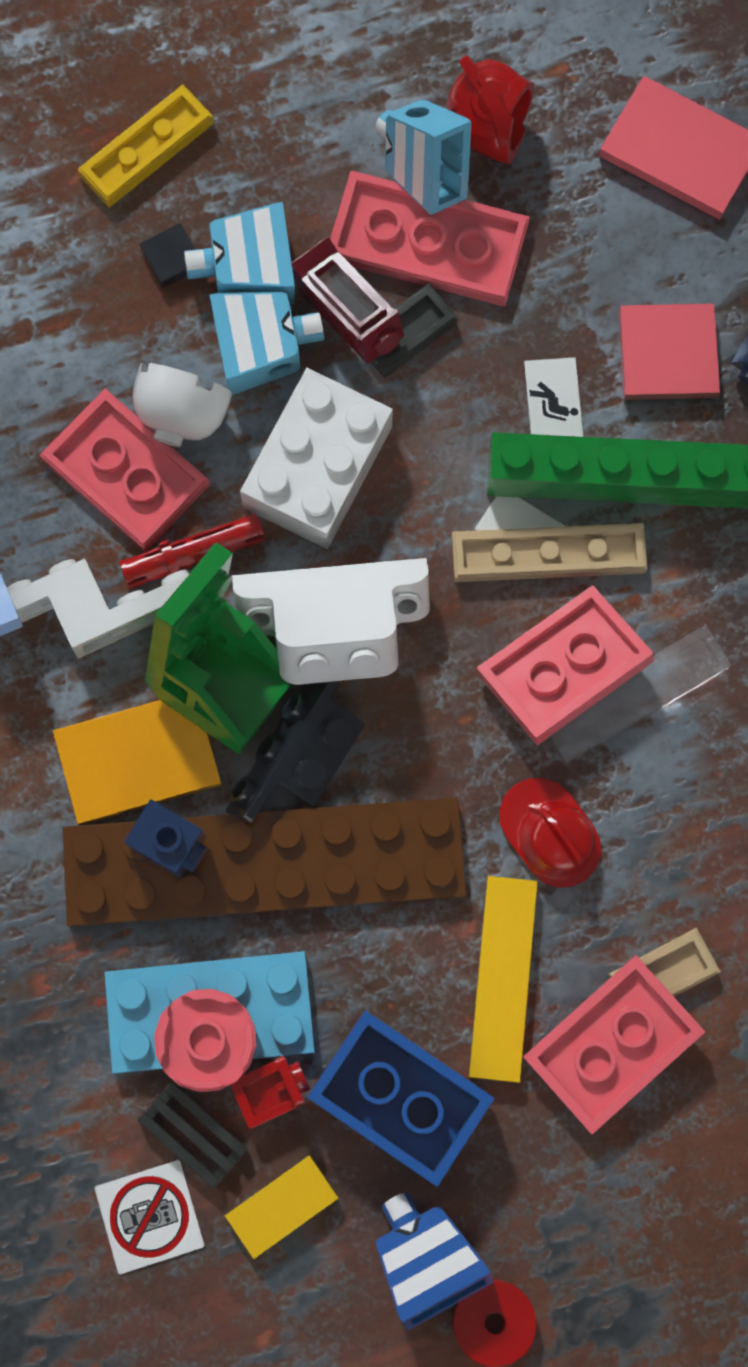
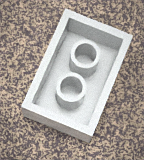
(316, 458)

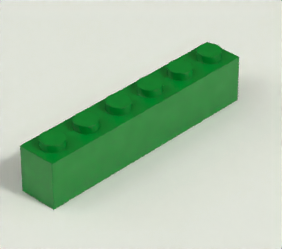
(618, 470)

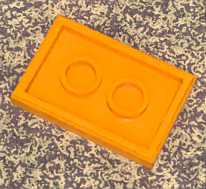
(133, 757)

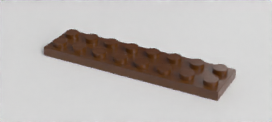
(272, 864)

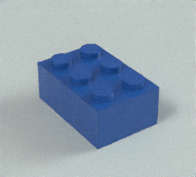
(401, 1098)

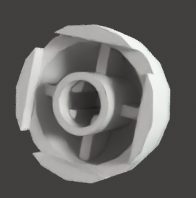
(178, 404)

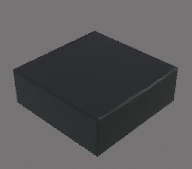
(166, 254)

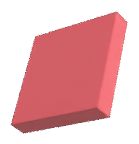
(668, 351)

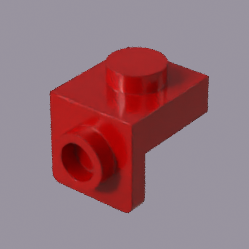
(270, 1091)

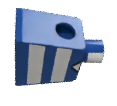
(427, 1261)

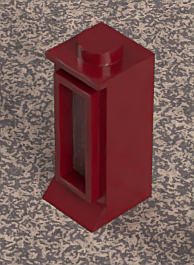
(347, 301)

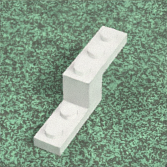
(82, 608)

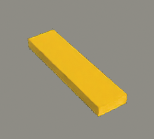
(503, 979)

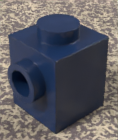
(167, 840)

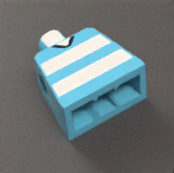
(427, 153)
(247, 253)
(260, 337)

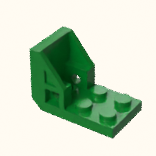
(213, 658)

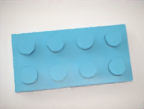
(267, 985)

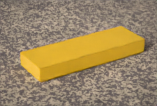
(146, 146)

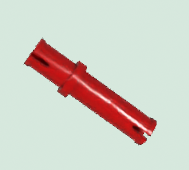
(189, 551)

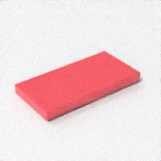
(457, 250)

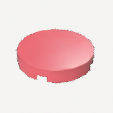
(205, 1040)

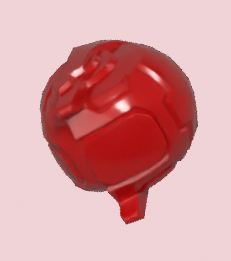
(495, 103)

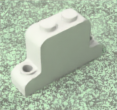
(335, 618)

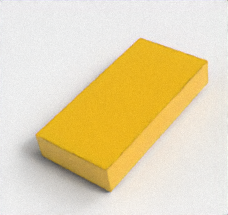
(281, 1207)

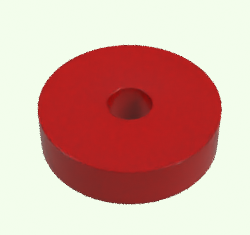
(499, 1347)

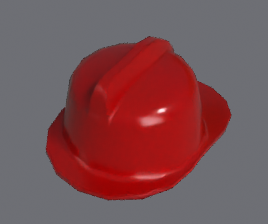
(550, 832)

